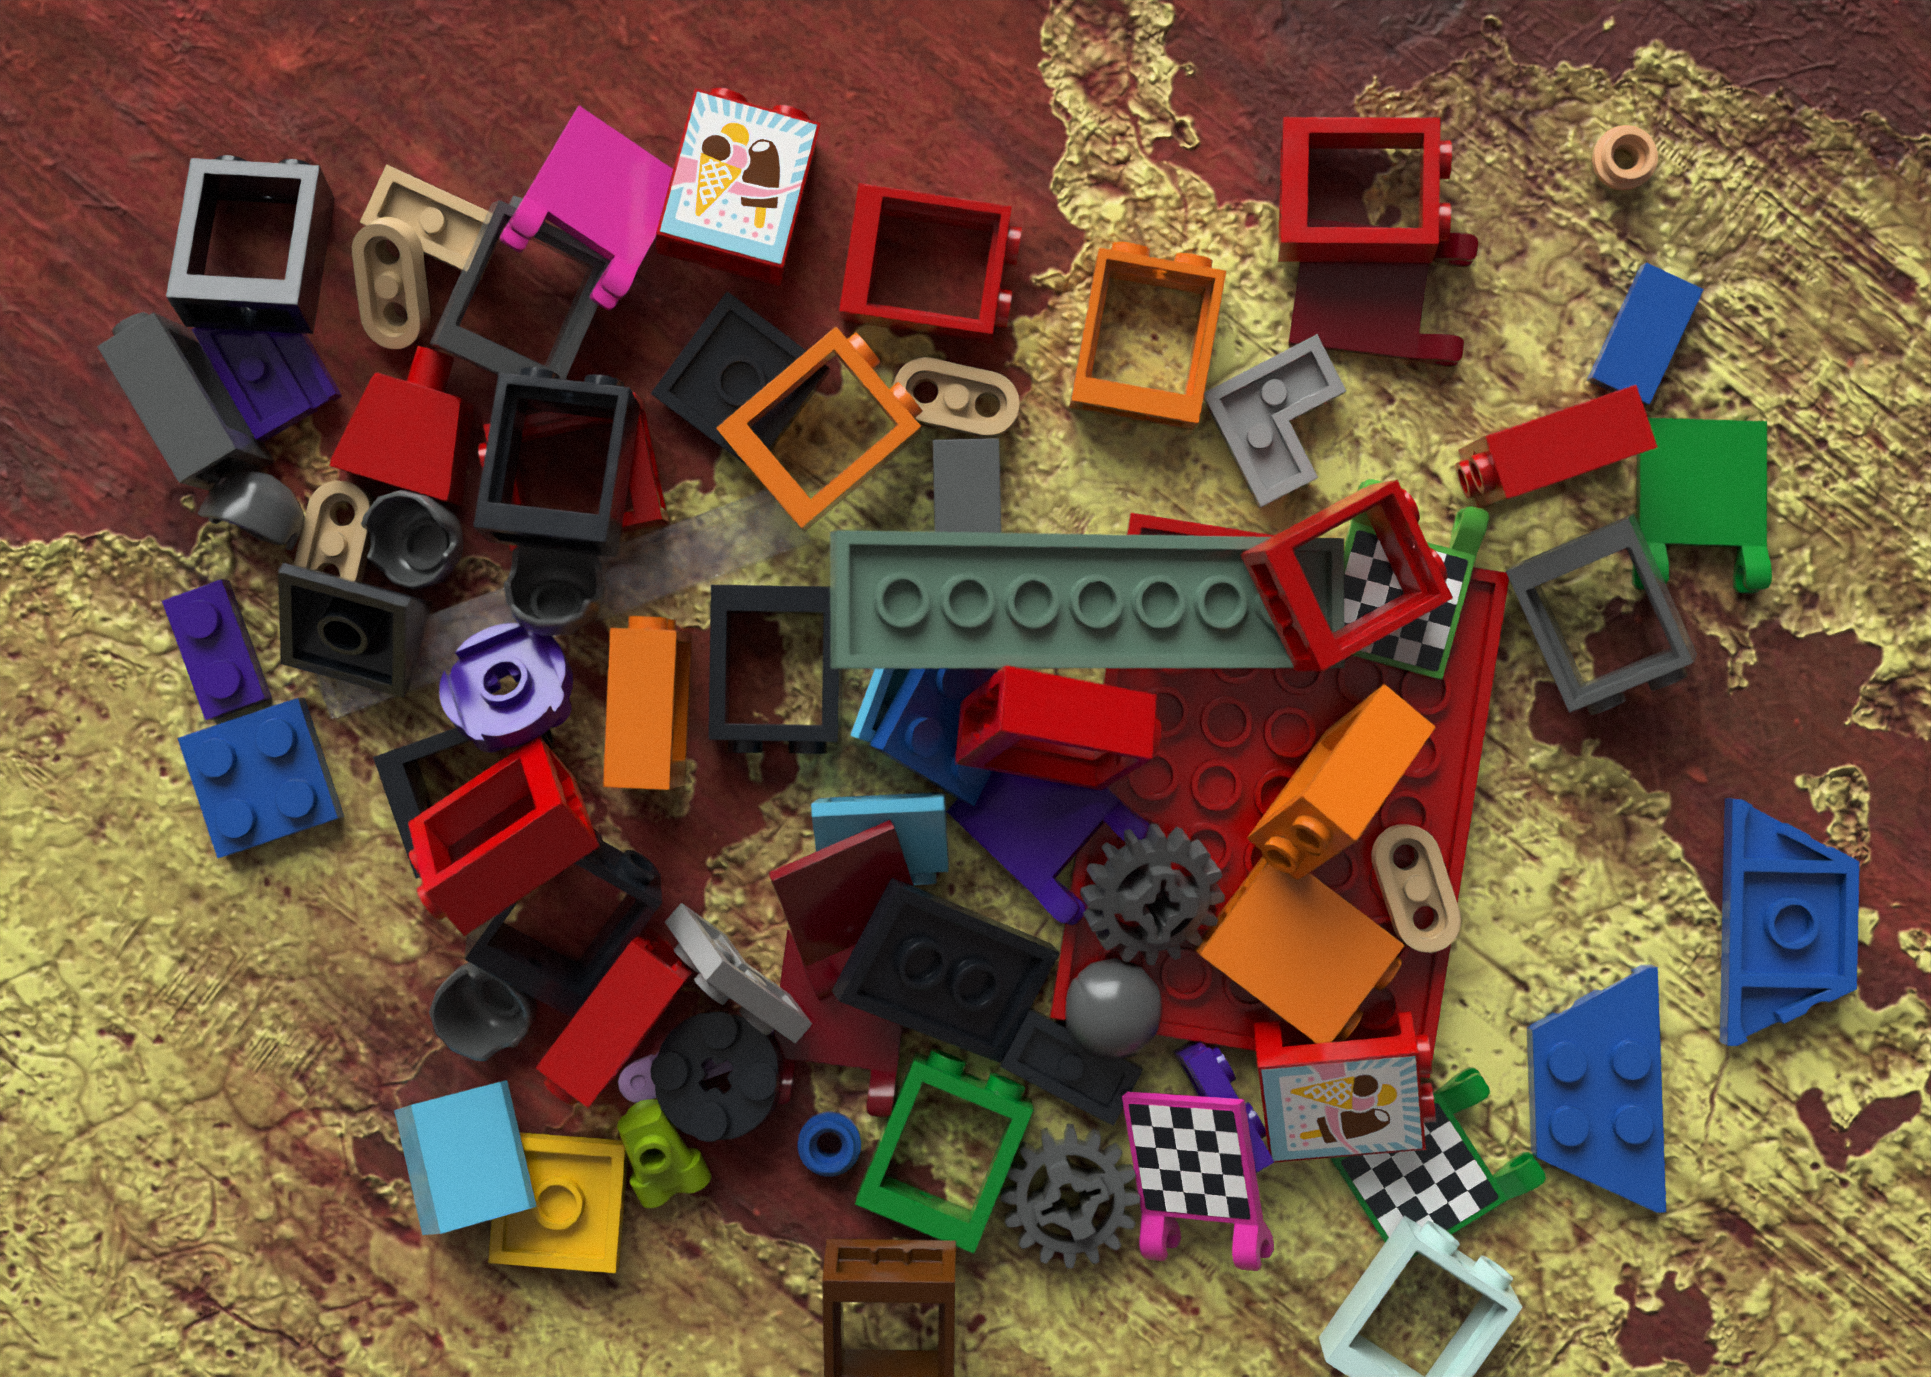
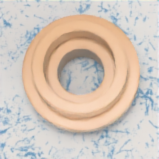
(1640, 147)

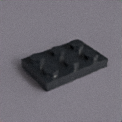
(945, 971)

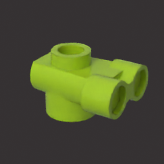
(659, 1156)

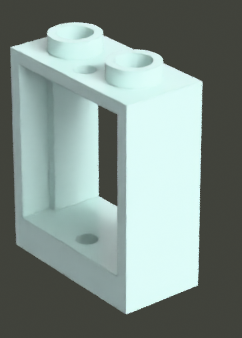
(1473, 1340)

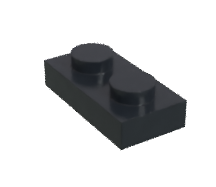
(1055, 1062)

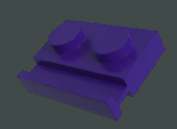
(269, 376)
(1212, 1077)

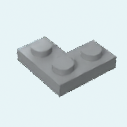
(1257, 411)
(727, 975)

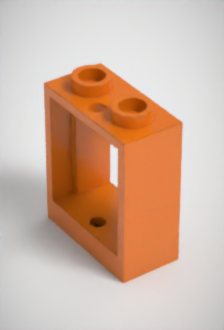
(1186, 273)
(860, 362)
(647, 705)
(1341, 783)

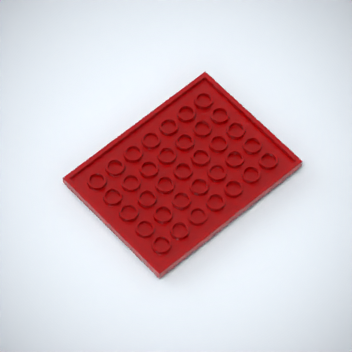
(1227, 756)

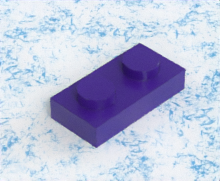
(217, 649)

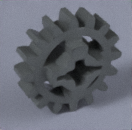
(1146, 890)
(1094, 1188)

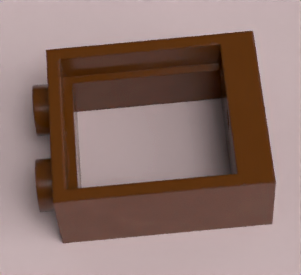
(888, 1274)

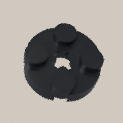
(681, 1072)

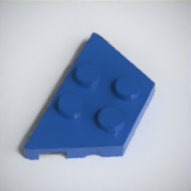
(1784, 923)
(1601, 1089)

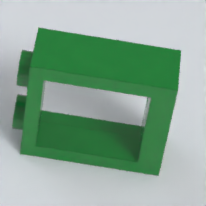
(924, 1210)

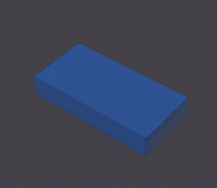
(1645, 332)

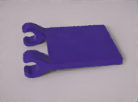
(1040, 828)

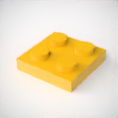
(578, 1208)

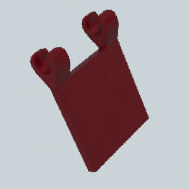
(1375, 305)
(834, 895)
(838, 1035)

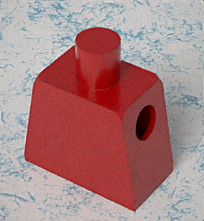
(410, 431)

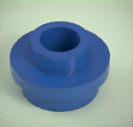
(829, 1163)

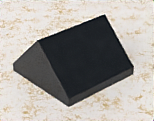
(349, 629)

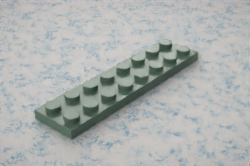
(1060, 601)

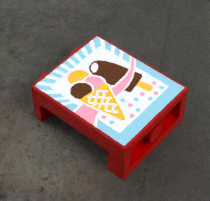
(737, 185)
(1344, 1094)

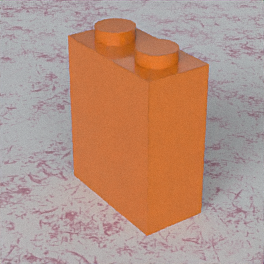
(1301, 951)

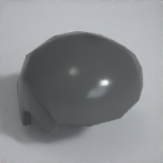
(257, 506)
(413, 538)
(554, 590)
(1113, 1009)
(480, 1013)

